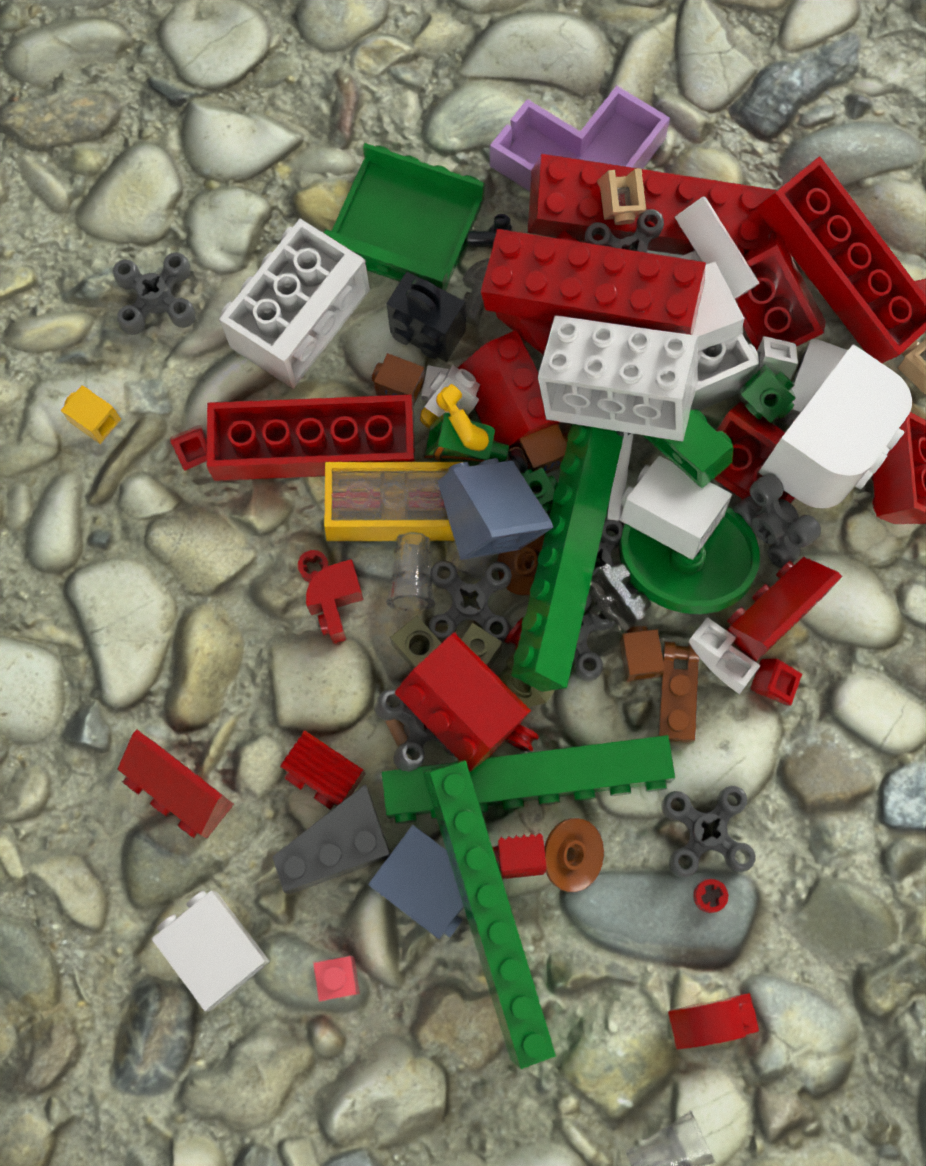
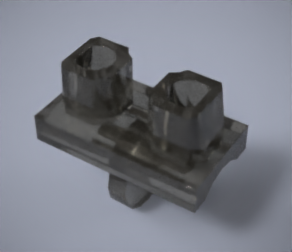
(614, 599)

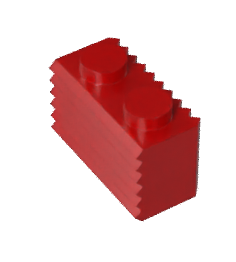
(322, 770)
(521, 856)

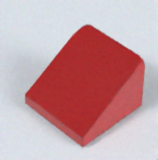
(190, 447)
(776, 681)

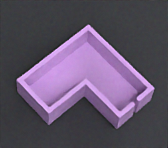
(618, 133)

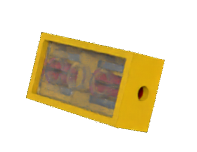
(385, 500)

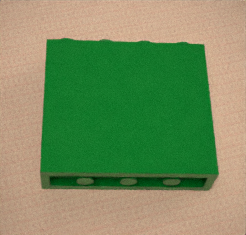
(408, 216)

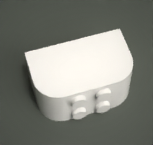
(842, 432)

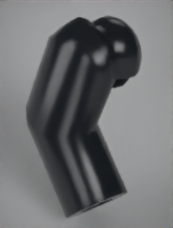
(486, 239)

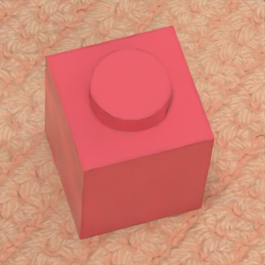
(336, 978)

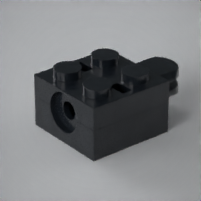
(426, 317)

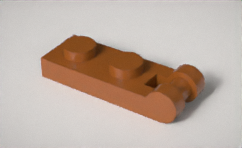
(678, 693)

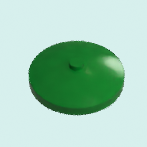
(704, 585)

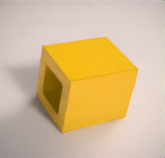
(90, 414)

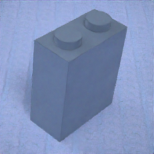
(421, 883)

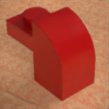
(329, 590)
(713, 1022)

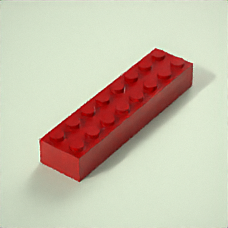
(570, 200)

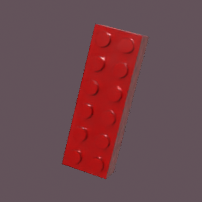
(847, 261)
(591, 282)
(302, 434)

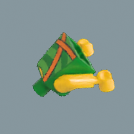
(456, 437)

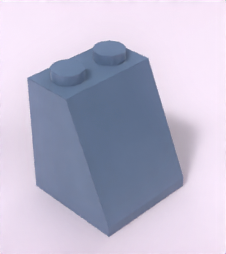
(491, 508)

